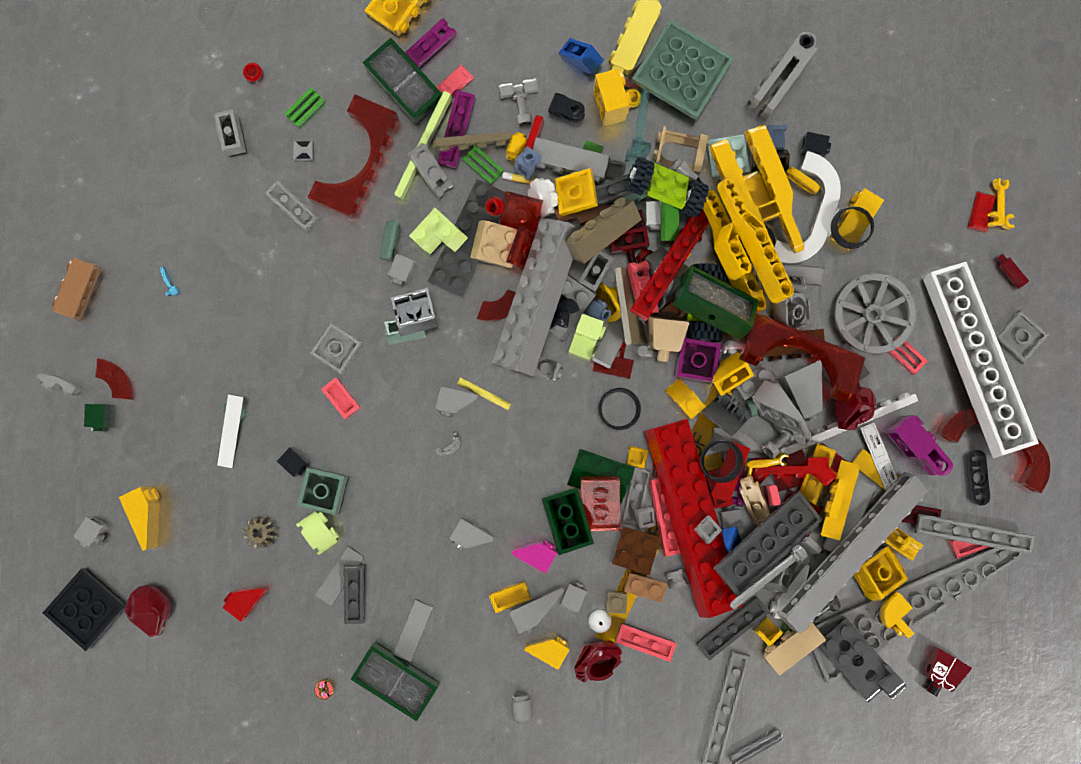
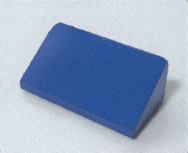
(731, 538)

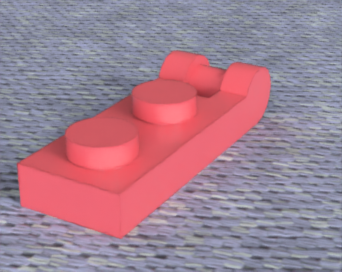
(639, 283)

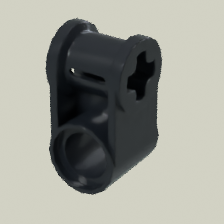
(563, 107)

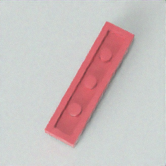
(665, 528)

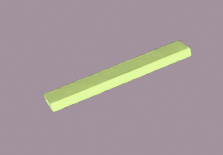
(426, 138)

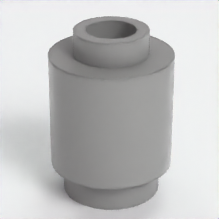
(521, 708)

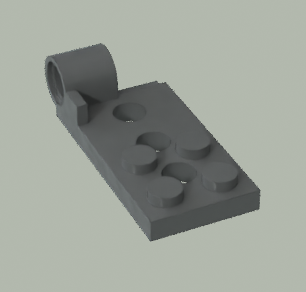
(884, 678)

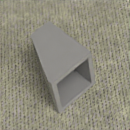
(805, 389)

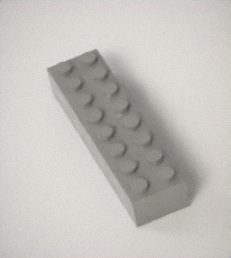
(536, 298)

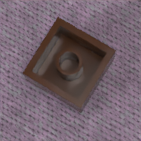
(635, 550)

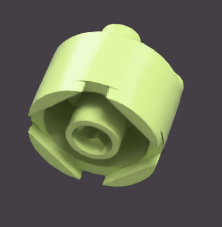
(317, 531)

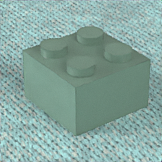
(322, 491)

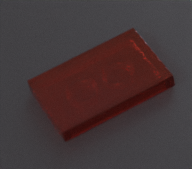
(601, 502)

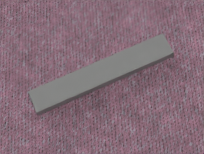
(975, 534)
(726, 708)

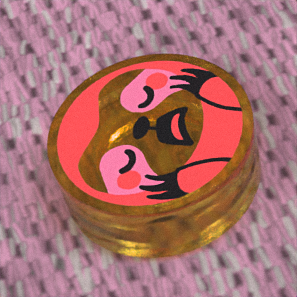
(324, 689)

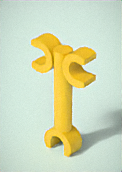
(999, 217)

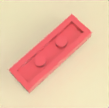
(645, 642)

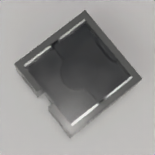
(414, 312)

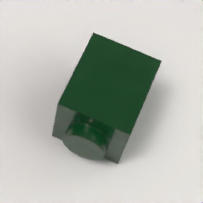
(97, 416)

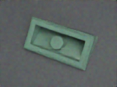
(389, 240)
(393, 335)

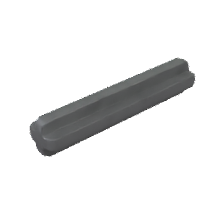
(756, 748)

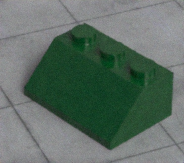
(594, 465)
(567, 521)

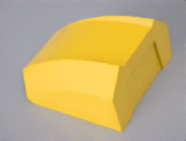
(881, 574)

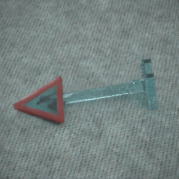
(638, 146)

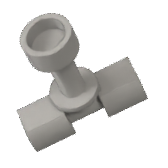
(519, 93)
(771, 449)

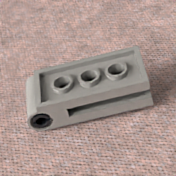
(795, 60)

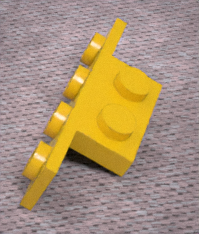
(840, 500)

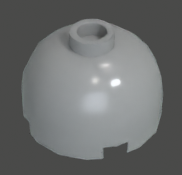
(793, 311)

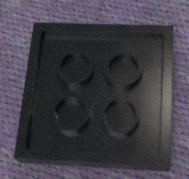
(84, 609)

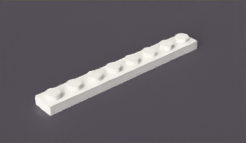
(817, 435)

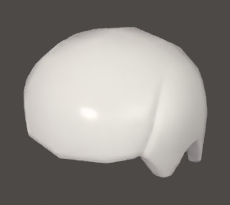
(730, 347)

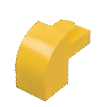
(892, 611)

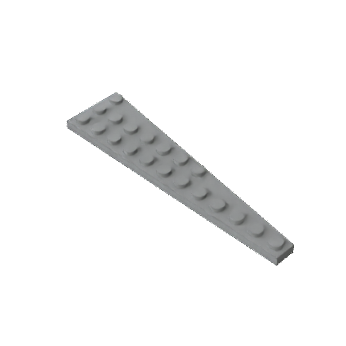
(925, 595)

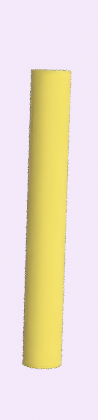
(483, 393)

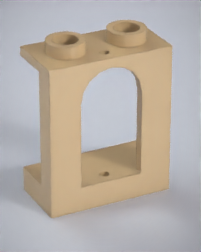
(683, 139)

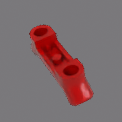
(816, 466)

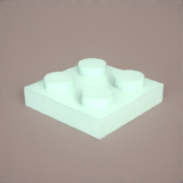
(739, 146)

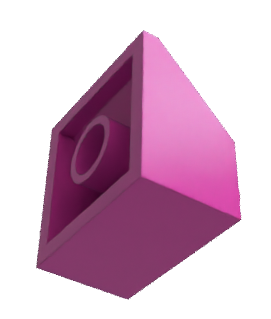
(536, 554)

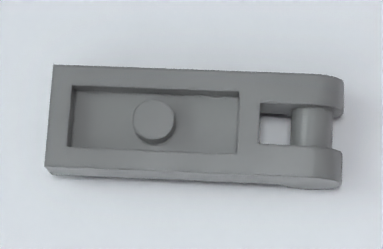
(430, 169)

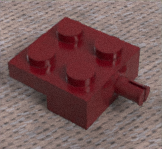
(632, 240)

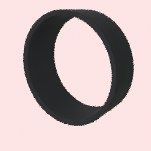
(838, 238)
(637, 403)
(737, 468)

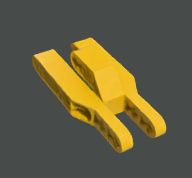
(752, 186)
(756, 242)

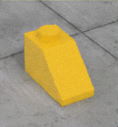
(731, 373)
(685, 399)
(549, 650)

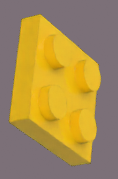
(576, 192)

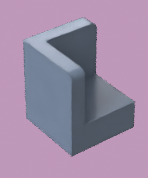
(777, 134)

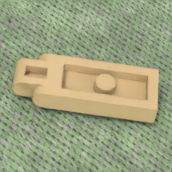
(754, 499)

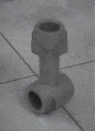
(833, 605)

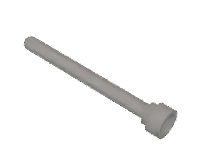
(797, 554)

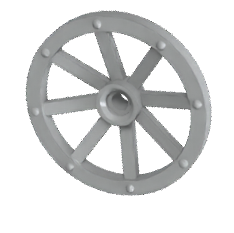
(879, 313)

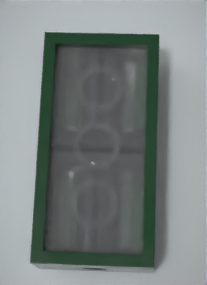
(402, 80)
(716, 302)
(395, 681)

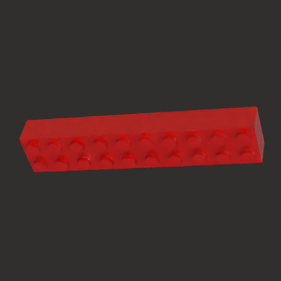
(688, 504)

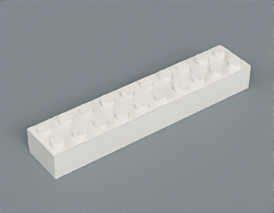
(980, 360)

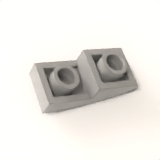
(54, 382)

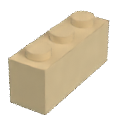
(793, 648)

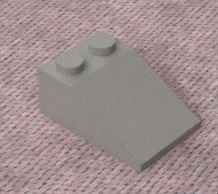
(777, 407)

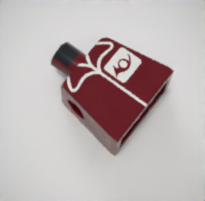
(944, 671)

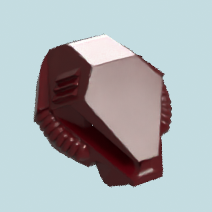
(863, 402)
(148, 609)
(602, 658)

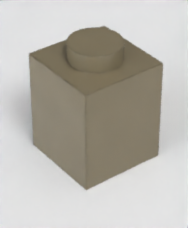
(616, 602)

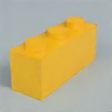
(854, 221)

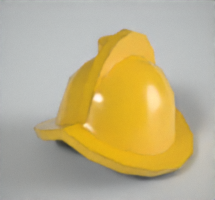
(610, 296)

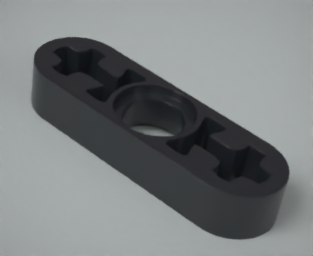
(984, 471)

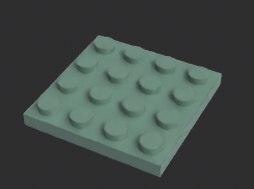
(682, 69)

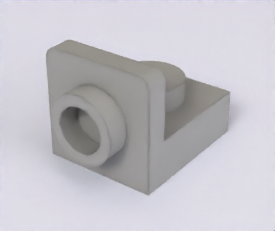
(548, 369)

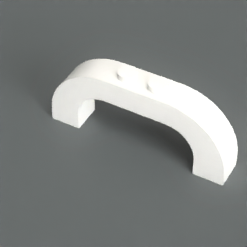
(827, 178)

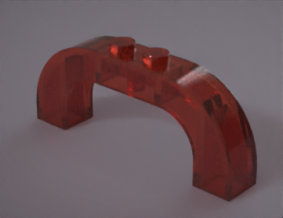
(1036, 457)

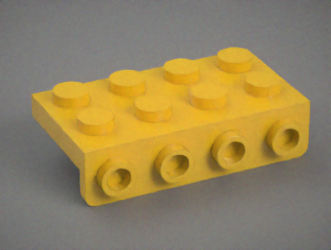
(394, 13)

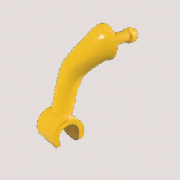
(766, 463)

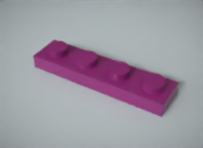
(457, 126)

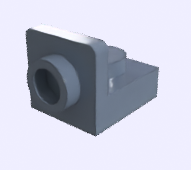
(526, 163)

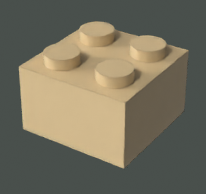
(493, 243)

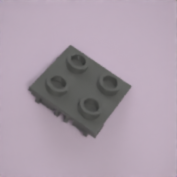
(726, 414)

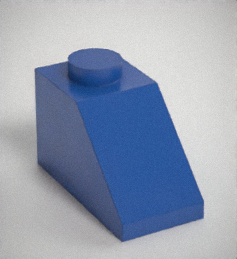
(582, 55)

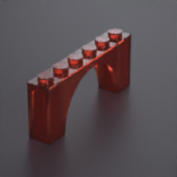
(346, 196)
(840, 364)

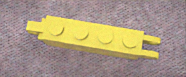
(636, 36)

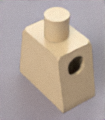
(666, 335)

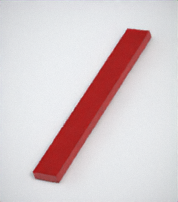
(670, 266)

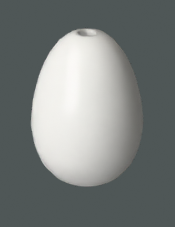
(597, 616)

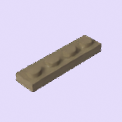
(464, 142)

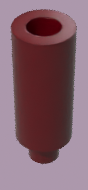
(1012, 271)

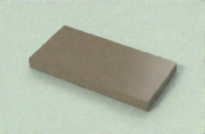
(633, 329)

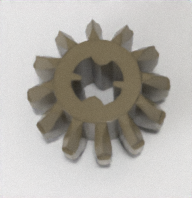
(259, 540)

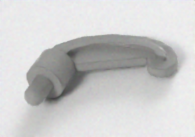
(451, 448)

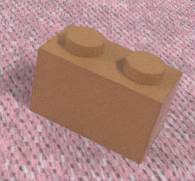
(645, 586)

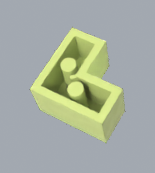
(434, 230)
(586, 336)

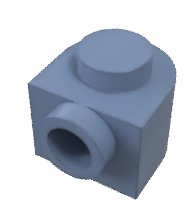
(598, 310)

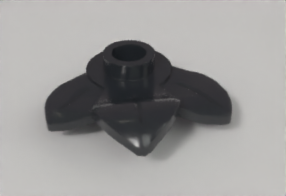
(562, 312)

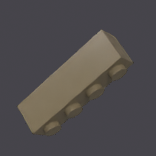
(603, 230)

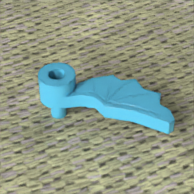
(172, 289)

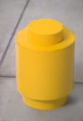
(516, 146)

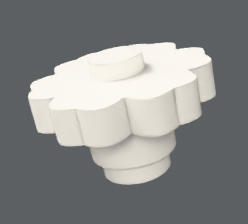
(545, 191)

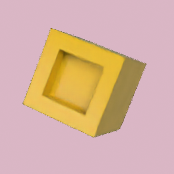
(767, 631)

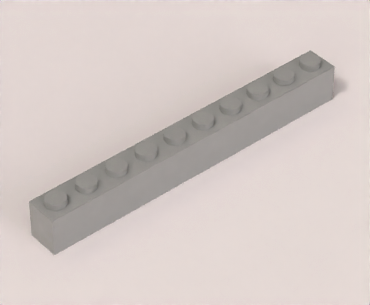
(852, 552)

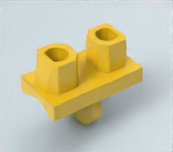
(903, 543)

